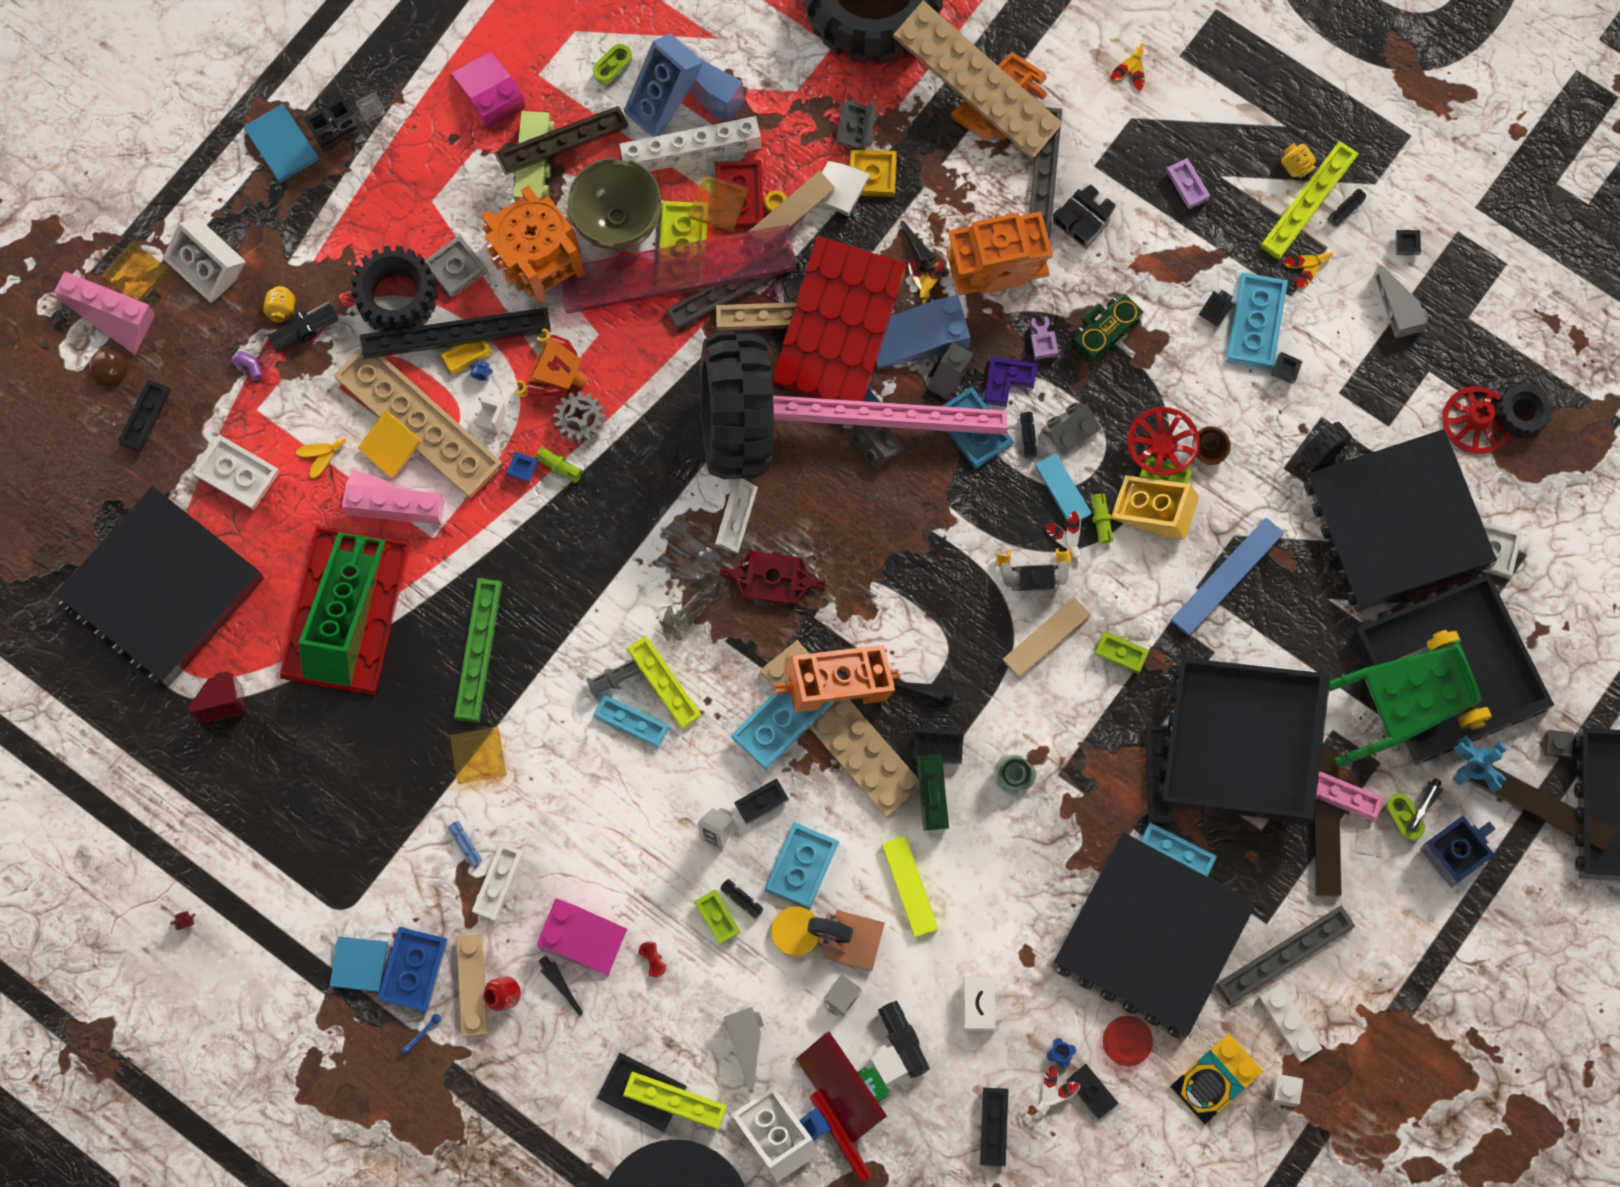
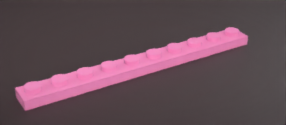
(890, 415)

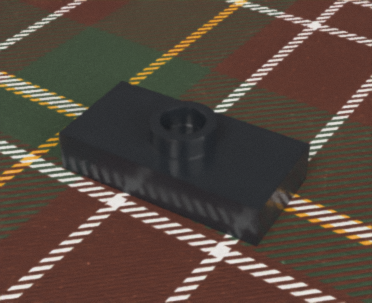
(761, 801)
(1093, 1092)

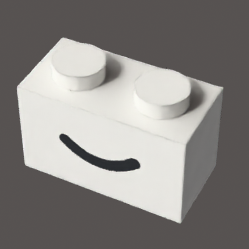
(979, 1004)

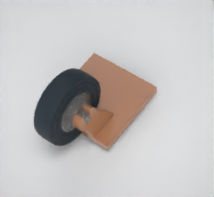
(848, 938)

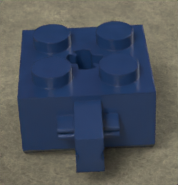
(1469, 840)

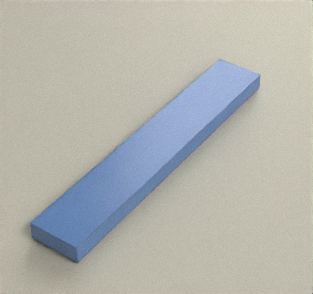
(1227, 576)

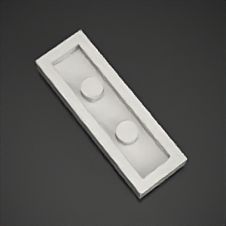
(736, 515)
(498, 882)
(1290, 1023)

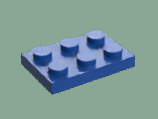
(412, 969)

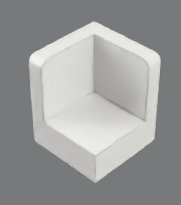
(491, 415)

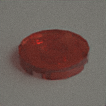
(1127, 1041)

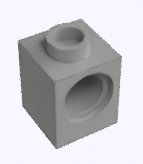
(841, 996)

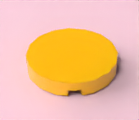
(791, 932)

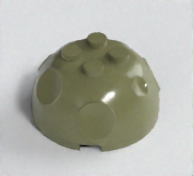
(614, 203)

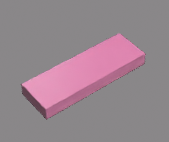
(1348, 797)

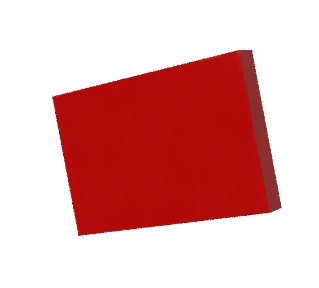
(748, 175)

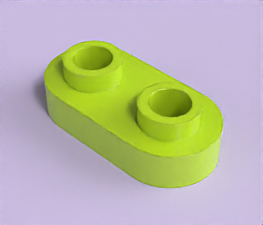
(610, 64)
(1403, 818)

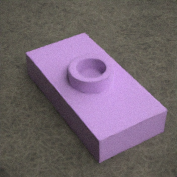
(1188, 183)

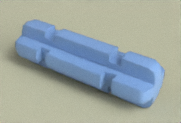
(464, 843)

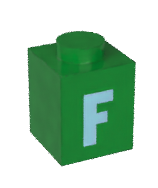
(874, 1083)

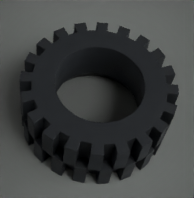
(383, 266)

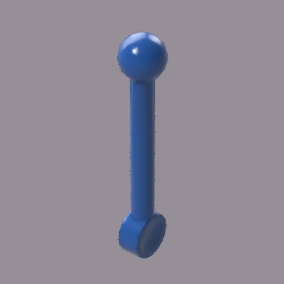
(436, 1018)

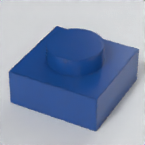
(522, 467)
(815, 1124)

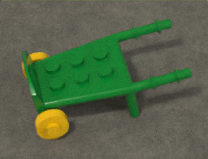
(1419, 694)

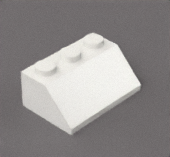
(203, 259)

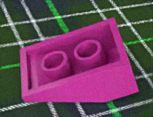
(489, 89)
(581, 937)

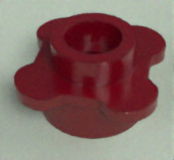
(183, 920)

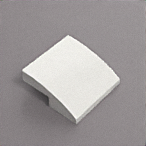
(848, 187)

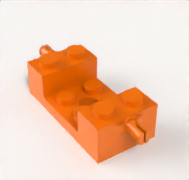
(814, 677)

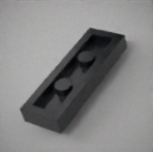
(144, 415)
(994, 1127)

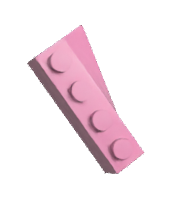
(109, 311)
(382, 499)

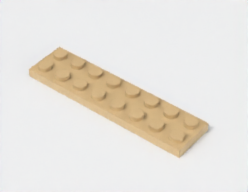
(977, 79)
(444, 440)
(855, 745)

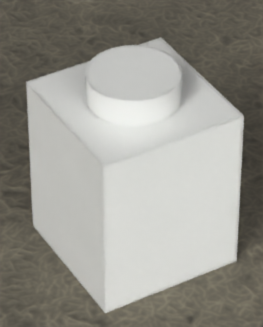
(888, 1064)
(1286, 1090)

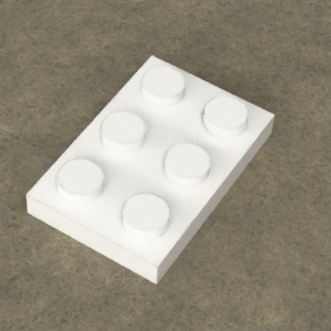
(236, 472)

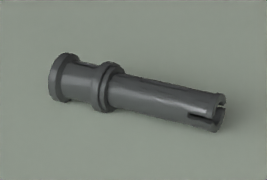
(611, 678)

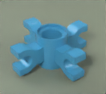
(1474, 769)

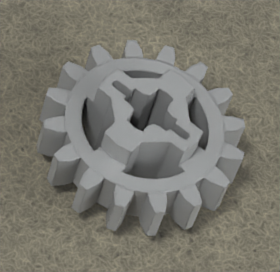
(587, 412)

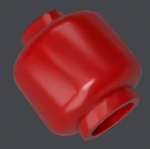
(502, 993)

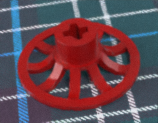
(1478, 417)
(1162, 442)

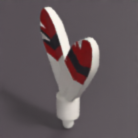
(1069, 539)
(1051, 1094)

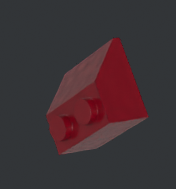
(218, 699)

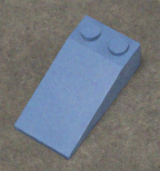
(662, 84)
(718, 92)
(924, 332)

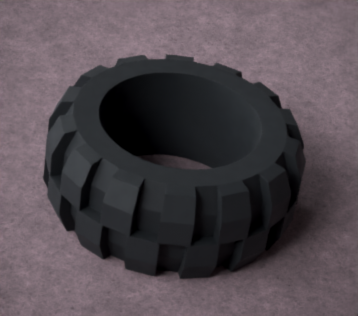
(858, 35)
(736, 405)

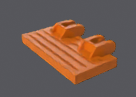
(1021, 72)

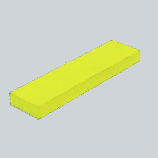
(663, 682)
(910, 887)
(675, 1101)

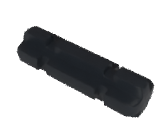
(1347, 207)
(1028, 434)
(741, 898)

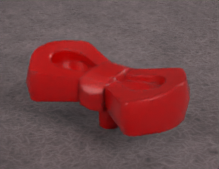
(656, 966)

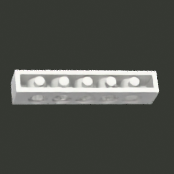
(694, 144)

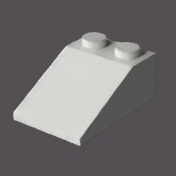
(775, 1134)

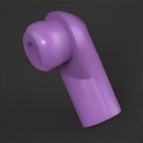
(249, 361)

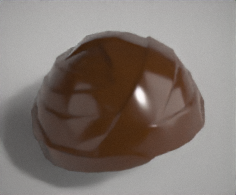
(108, 367)
(1213, 445)

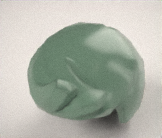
(1014, 774)

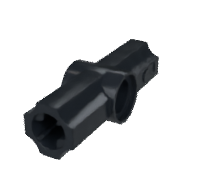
(302, 327)
(903, 1039)

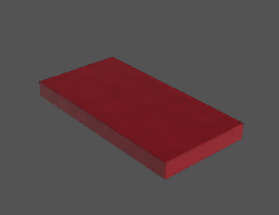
(842, 1086)

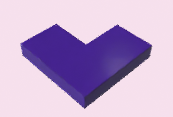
(1005, 373)

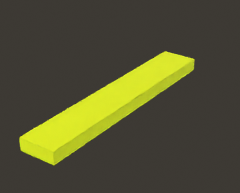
(1309, 200)

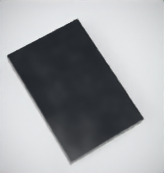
(615, 1086)

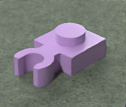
(1043, 342)

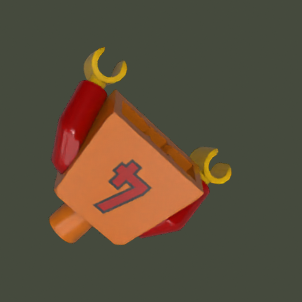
(553, 369)

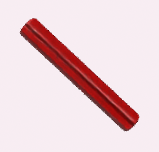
(841, 1137)

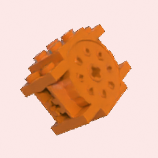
(532, 244)
(999, 253)

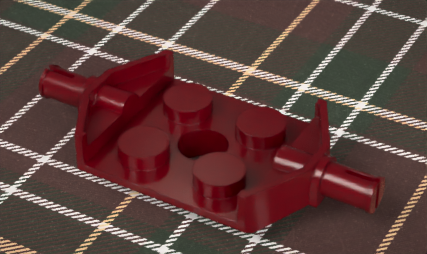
(790, 586)

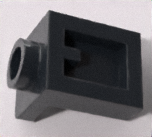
(1217, 307)

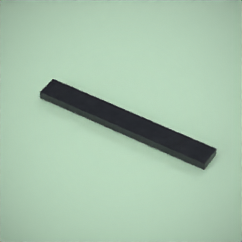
(454, 333)

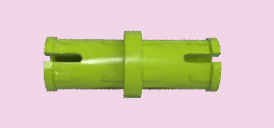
(559, 464)
(1101, 518)

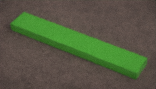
(478, 650)

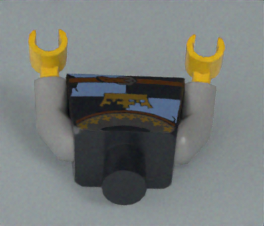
(1035, 576)

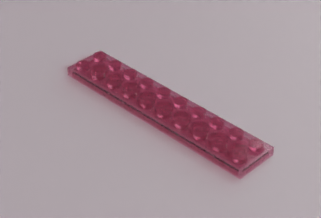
(680, 268)

